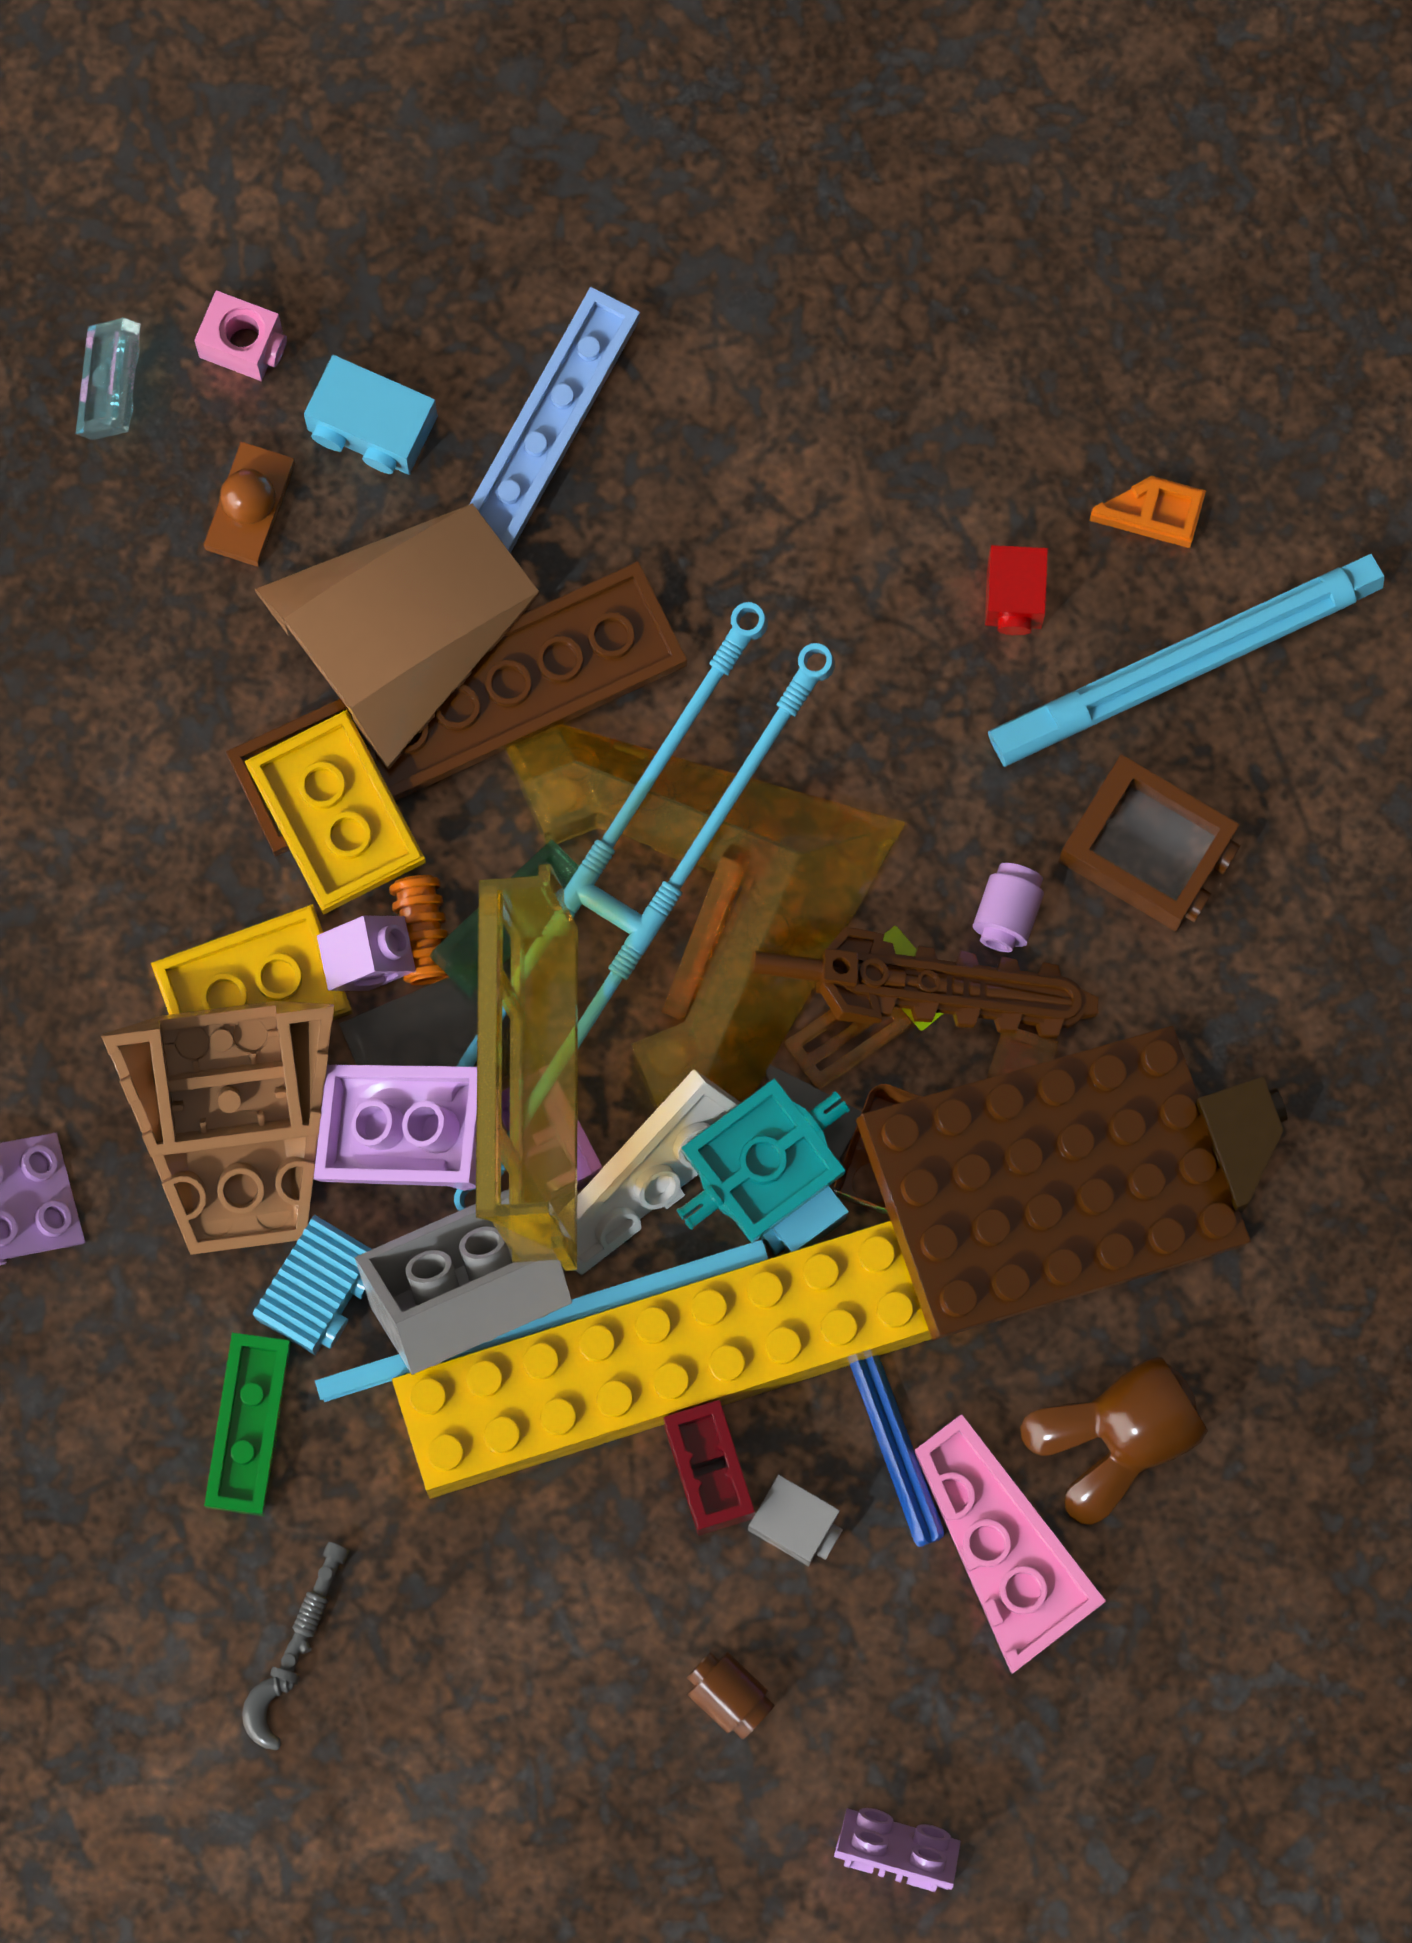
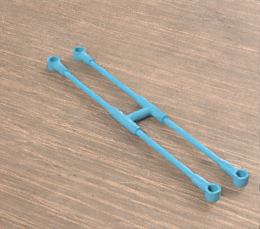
(645, 926)

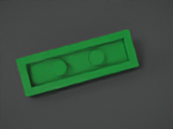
(247, 1424)

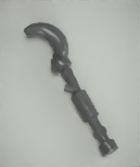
(284, 1678)

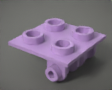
(35, 1198)
(920, 1853)

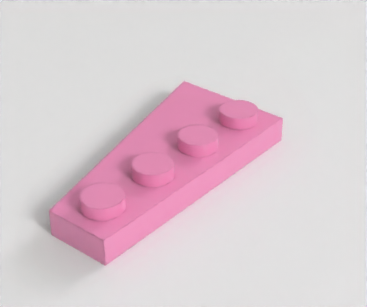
(1010, 1554)

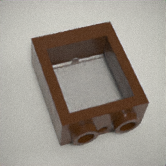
(1155, 846)

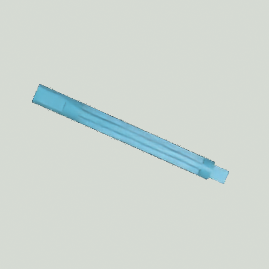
(1185, 660)

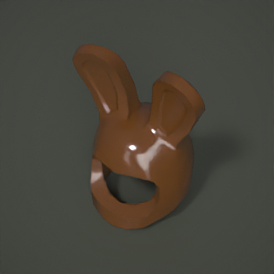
(1141, 1418)

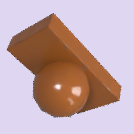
(249, 504)

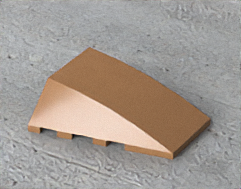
(404, 620)
(230, 1115)

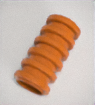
(420, 906)

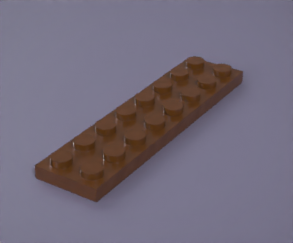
(536, 677)

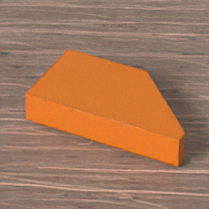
(1154, 510)

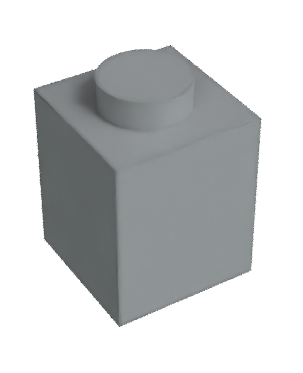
(796, 1522)

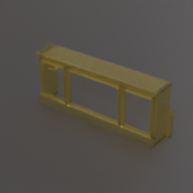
(543, 1067)

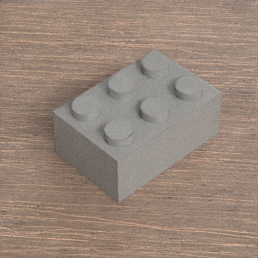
(455, 1288)

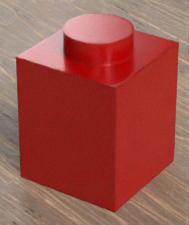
(1016, 589)

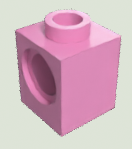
(230, 315)

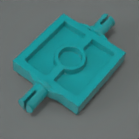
(763, 1160)

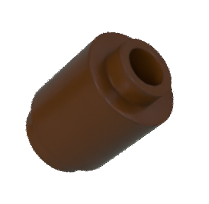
(729, 1694)

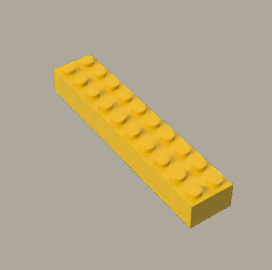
(660, 1358)

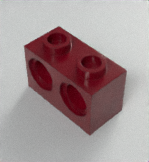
(708, 1467)

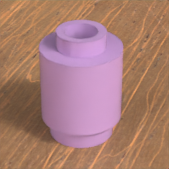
(1009, 907)

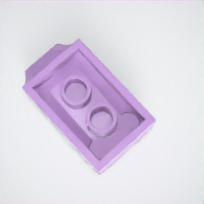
(398, 1126)

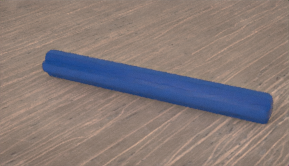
(898, 1451)

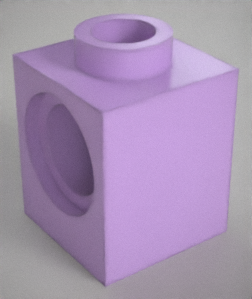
(366, 953)

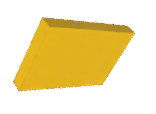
(335, 812)
(251, 967)

